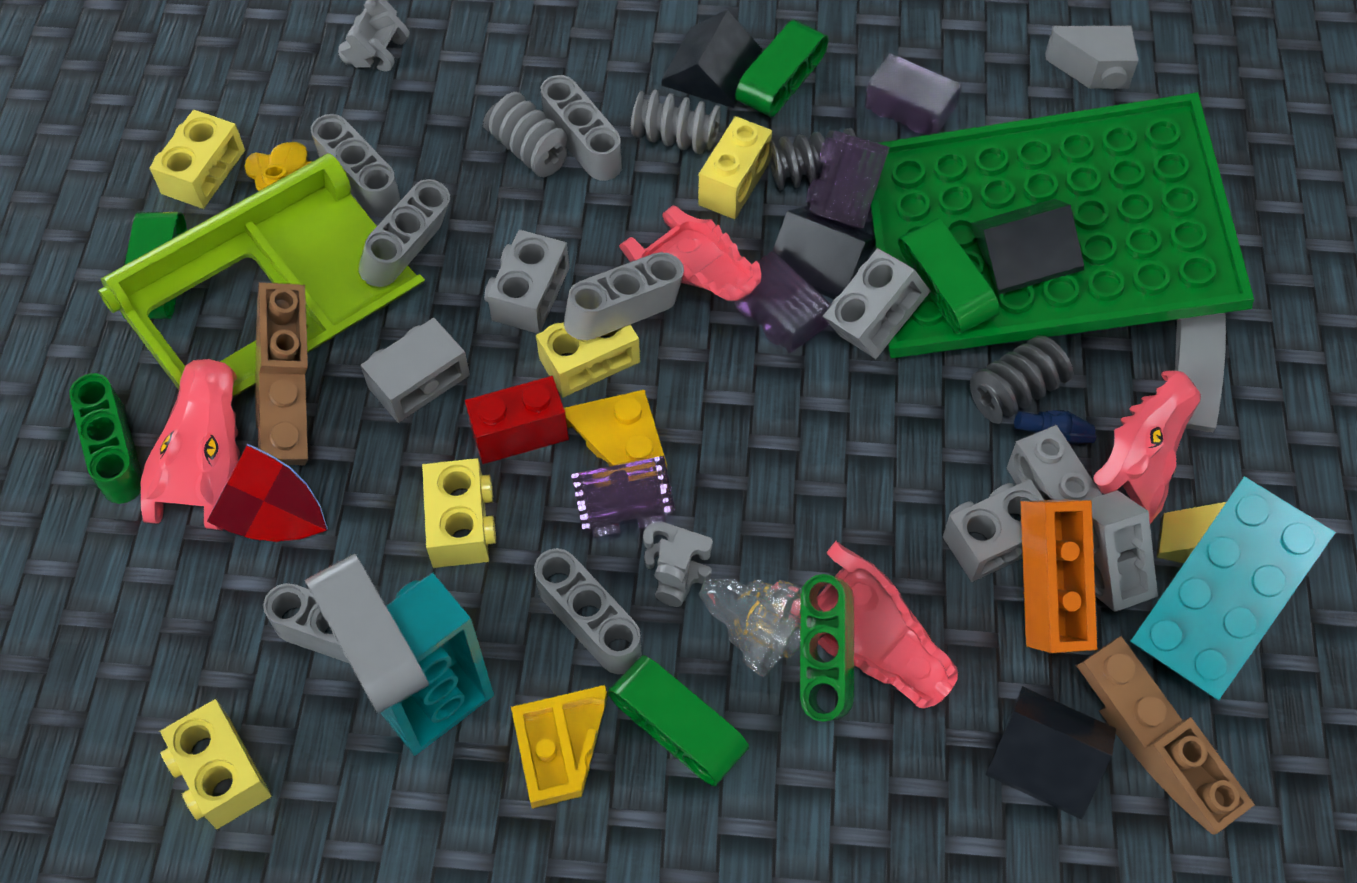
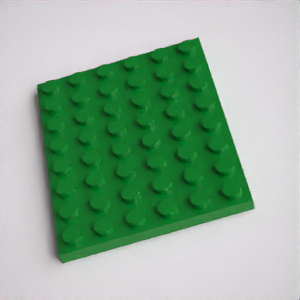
(1141, 203)

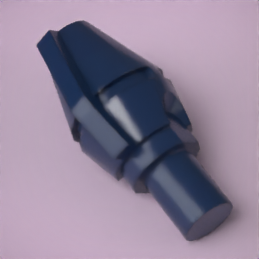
(1072, 427)

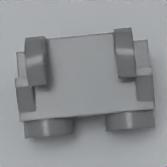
(372, 35)
(674, 565)

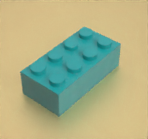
(1232, 587)
(450, 658)

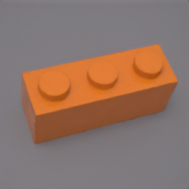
(1059, 575)

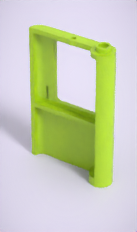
(297, 232)

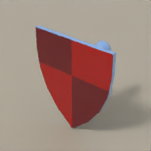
(267, 501)

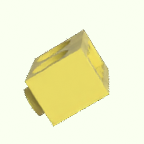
(197, 158)
(734, 167)
(590, 360)
(452, 513)
(221, 760)

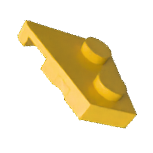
(617, 428)
(558, 743)

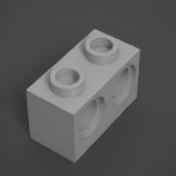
(529, 269)
(876, 303)
(1051, 466)
(994, 521)
(1122, 551)

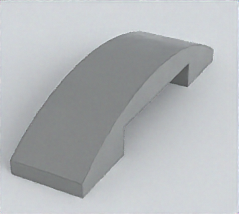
(1202, 358)

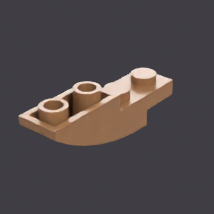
(281, 372)
(1163, 743)

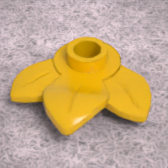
(272, 167)

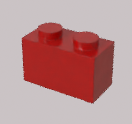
(517, 419)

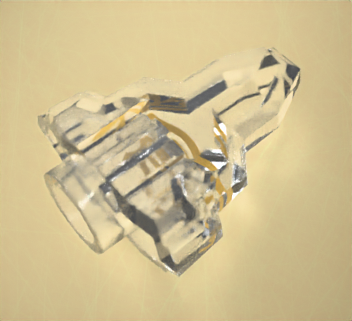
(758, 618)

